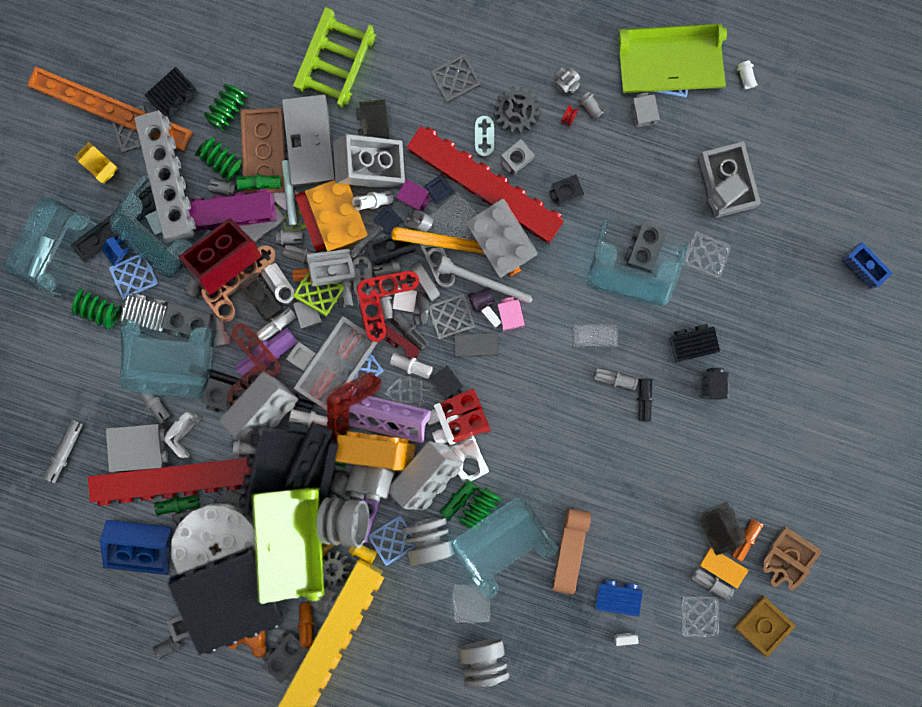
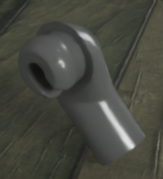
(424, 309)

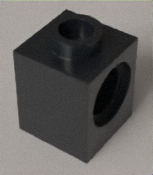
(573, 184)
(447, 383)

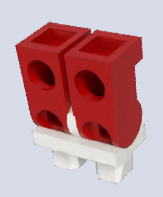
(459, 418)

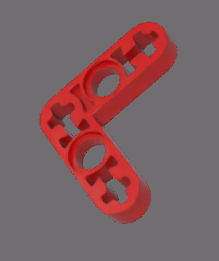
(373, 299)

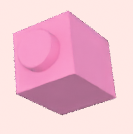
(510, 314)

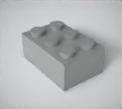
(368, 161)
(722, 163)
(501, 238)
(259, 405)
(425, 476)

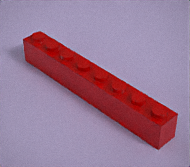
(484, 184)
(167, 481)

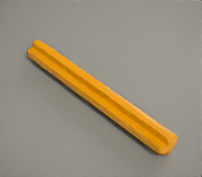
(436, 240)

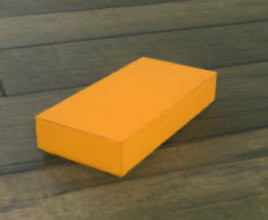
(724, 568)

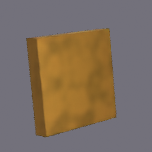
(765, 626)

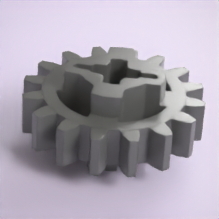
(512, 102)

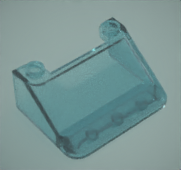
(40, 240)
(165, 365)
(500, 542)

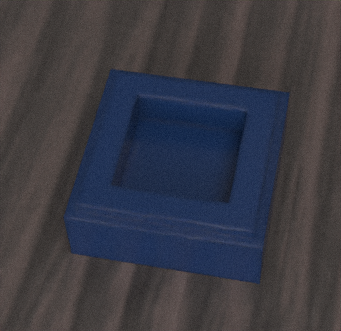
(439, 188)
(387, 220)

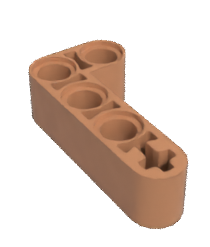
(225, 291)
(570, 550)

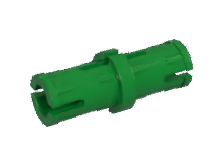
(259, 182)
(458, 499)
(176, 505)

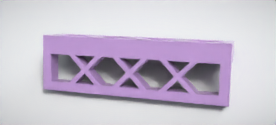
(389, 411)

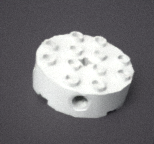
(204, 528)

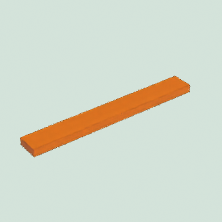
(98, 104)

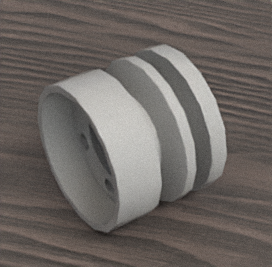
(343, 522)
(427, 541)
(484, 668)

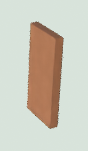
(263, 143)

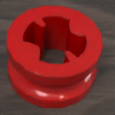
(569, 115)

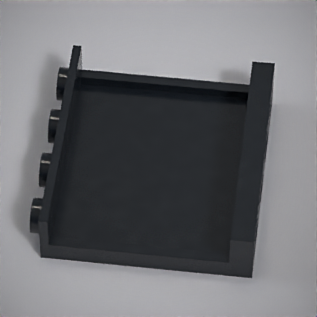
(272, 459)
(222, 601)

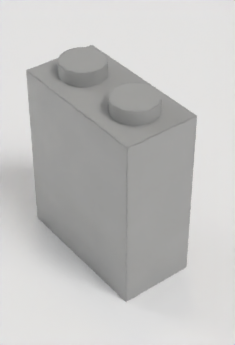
(136, 447)

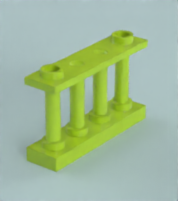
(312, 61)

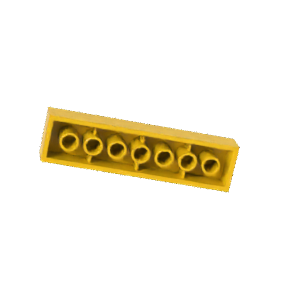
(333, 636)

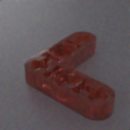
(259, 368)
(342, 398)

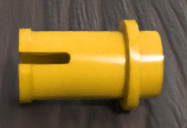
(363, 553)

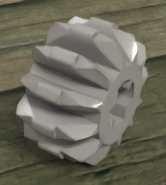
(340, 573)

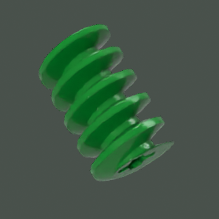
(225, 106)
(219, 159)
(94, 310)
(480, 508)

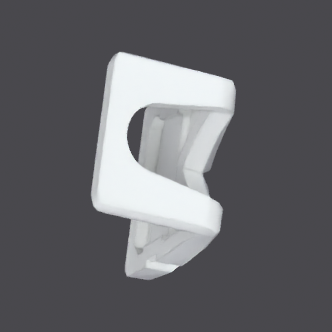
(179, 430)
(469, 449)

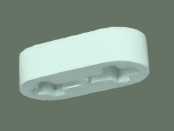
(489, 136)

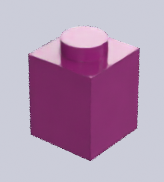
(413, 196)

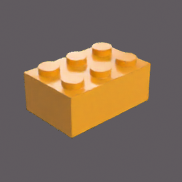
(335, 215)
(374, 450)

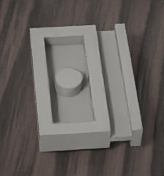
(330, 267)

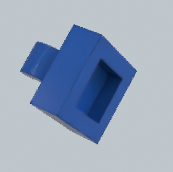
(113, 250)

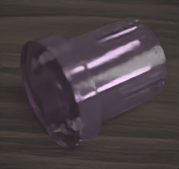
(481, 299)

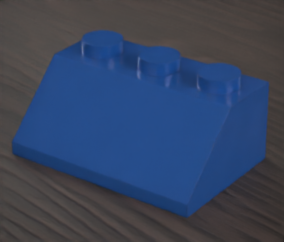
(136, 547)

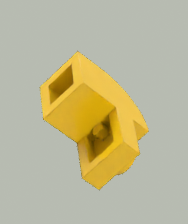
(96, 163)

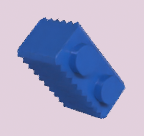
(867, 266)
(618, 598)

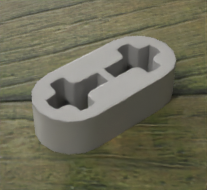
(418, 221)
(367, 271)
(425, 281)

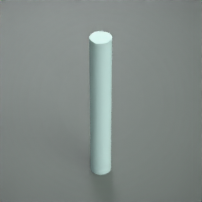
(289, 193)

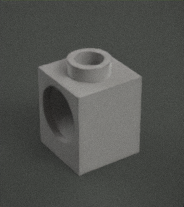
(645, 110)
(518, 148)
(307, 316)

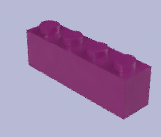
(241, 208)

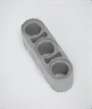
(428, 251)

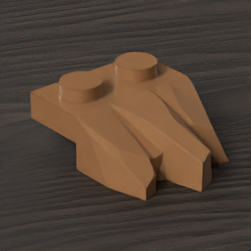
(790, 558)

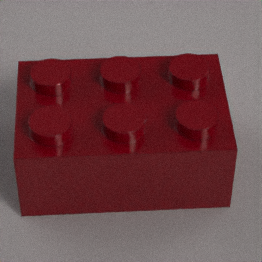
(219, 256)

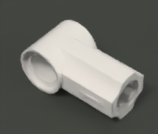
(278, 283)

